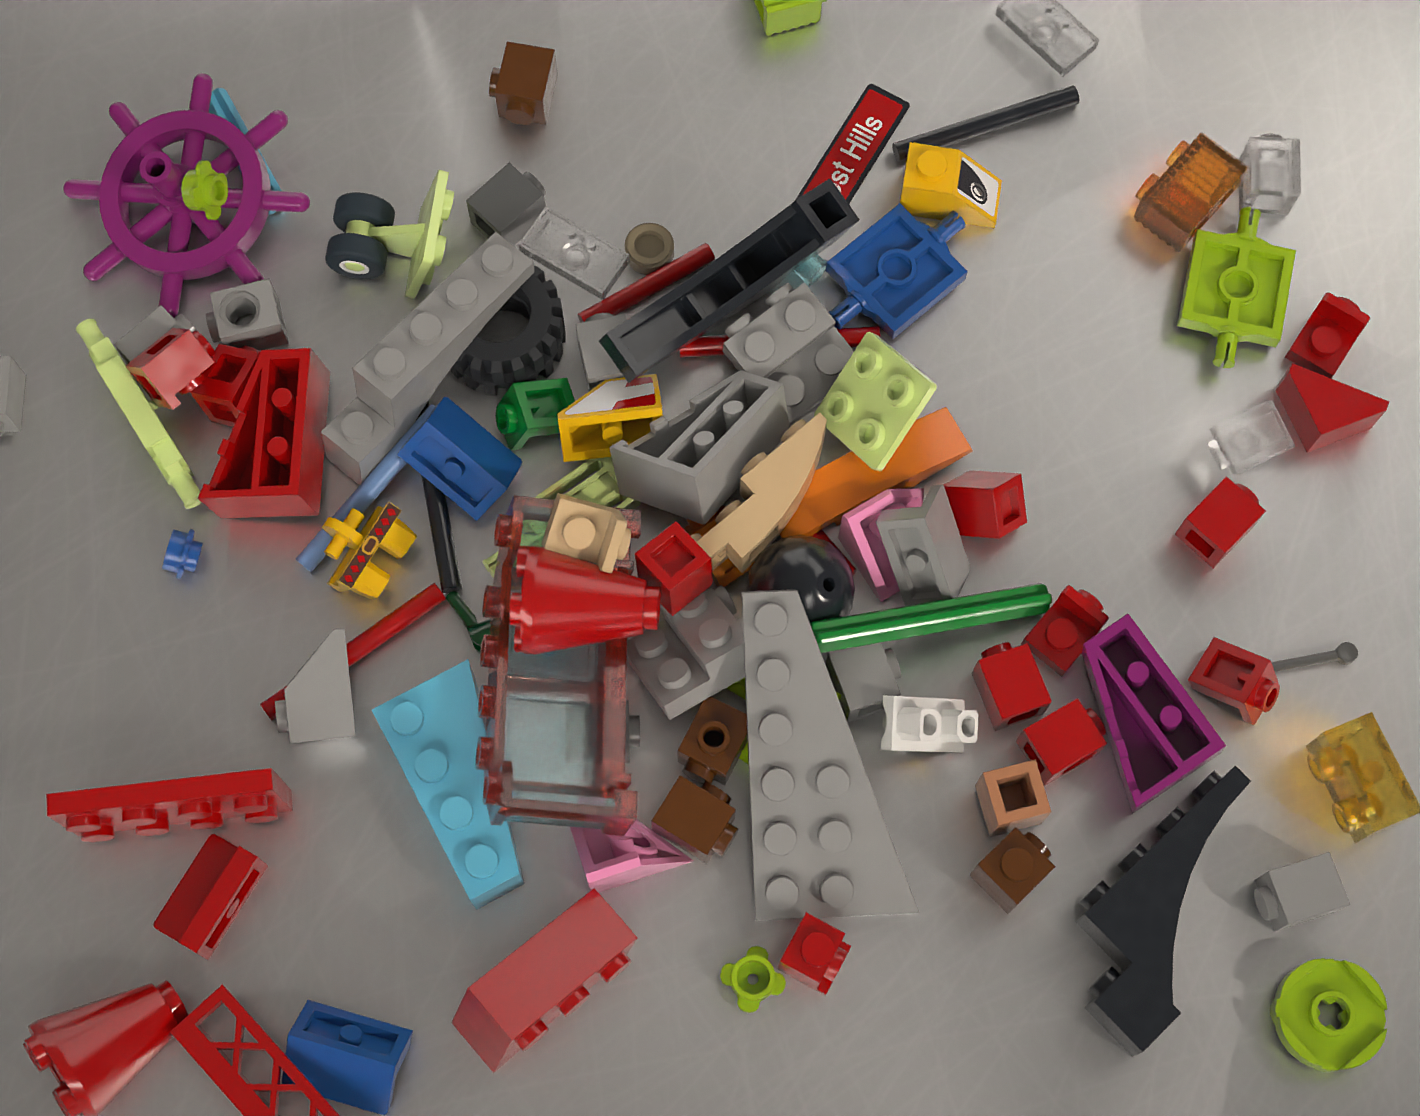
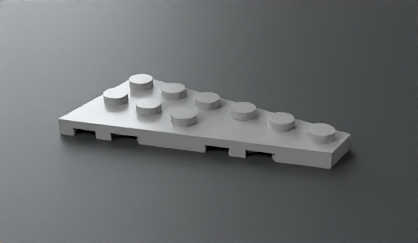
(811, 804)

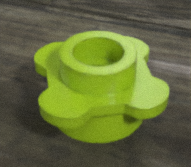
(205, 190)
(768, 982)

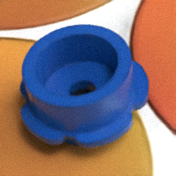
(182, 553)

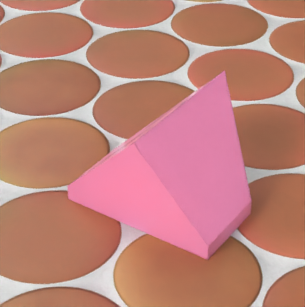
(863, 541)
(624, 859)

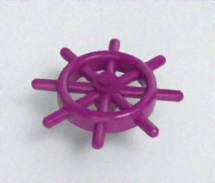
(143, 152)

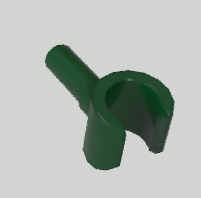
(475, 629)

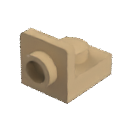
(587, 532)

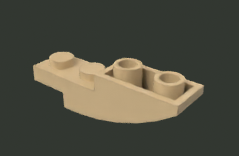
(772, 493)

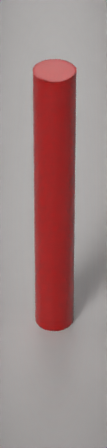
(651, 283)

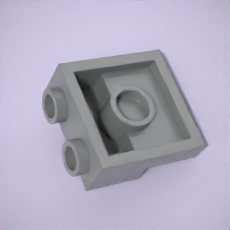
(792, 346)
(690, 652)

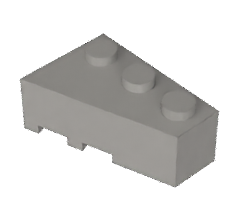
(699, 455)

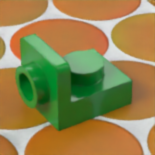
(532, 410)

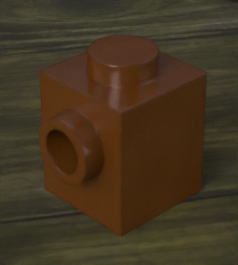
(524, 83)
(713, 742)
(696, 819)
(1013, 868)

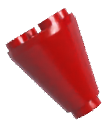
(576, 604)
(103, 1044)

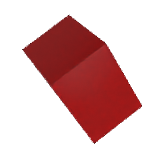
(1326, 408)

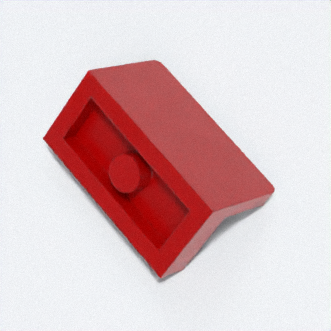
(210, 895)

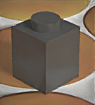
(507, 204)

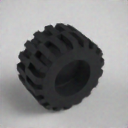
(527, 354)

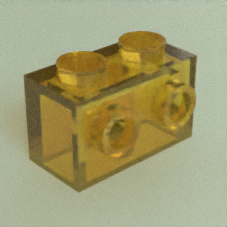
(1362, 778)

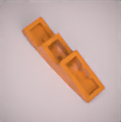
(849, 481)

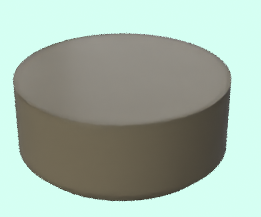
(649, 247)

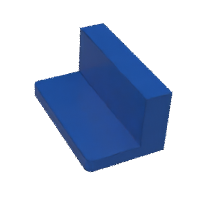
(461, 458)
(347, 1055)

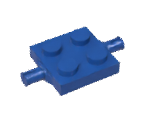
(896, 270)

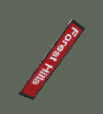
(859, 142)

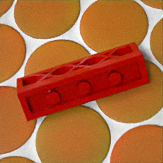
(228, 1074)

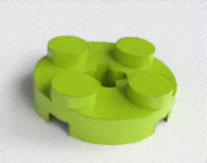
(1362, 1014)

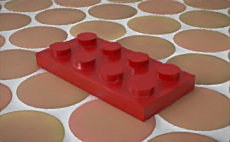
(157, 804)

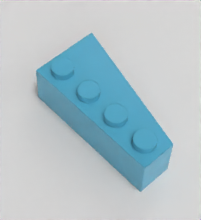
(435, 742)

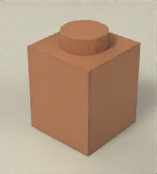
(1012, 798)

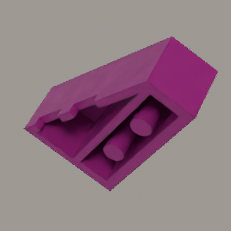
(1146, 713)

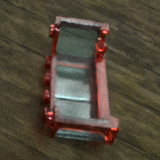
(552, 715)

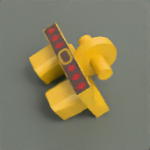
(380, 530)

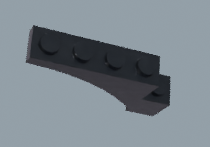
(730, 281)
(1140, 916)

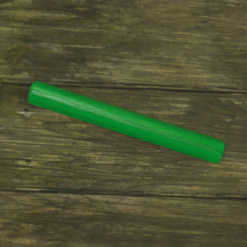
(931, 617)

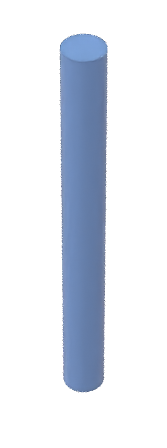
(362, 496)

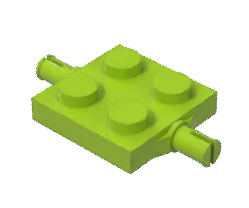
(1236, 288)

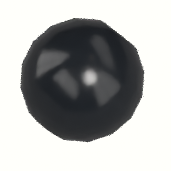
(812, 569)

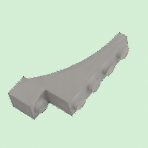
(417, 354)

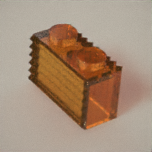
(1189, 191)

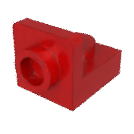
(1328, 335)
(1065, 628)
(1236, 679)

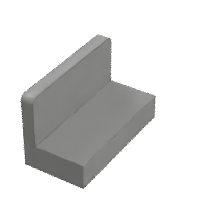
(925, 549)

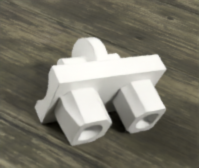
(927, 724)

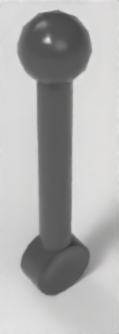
(1344, 654)

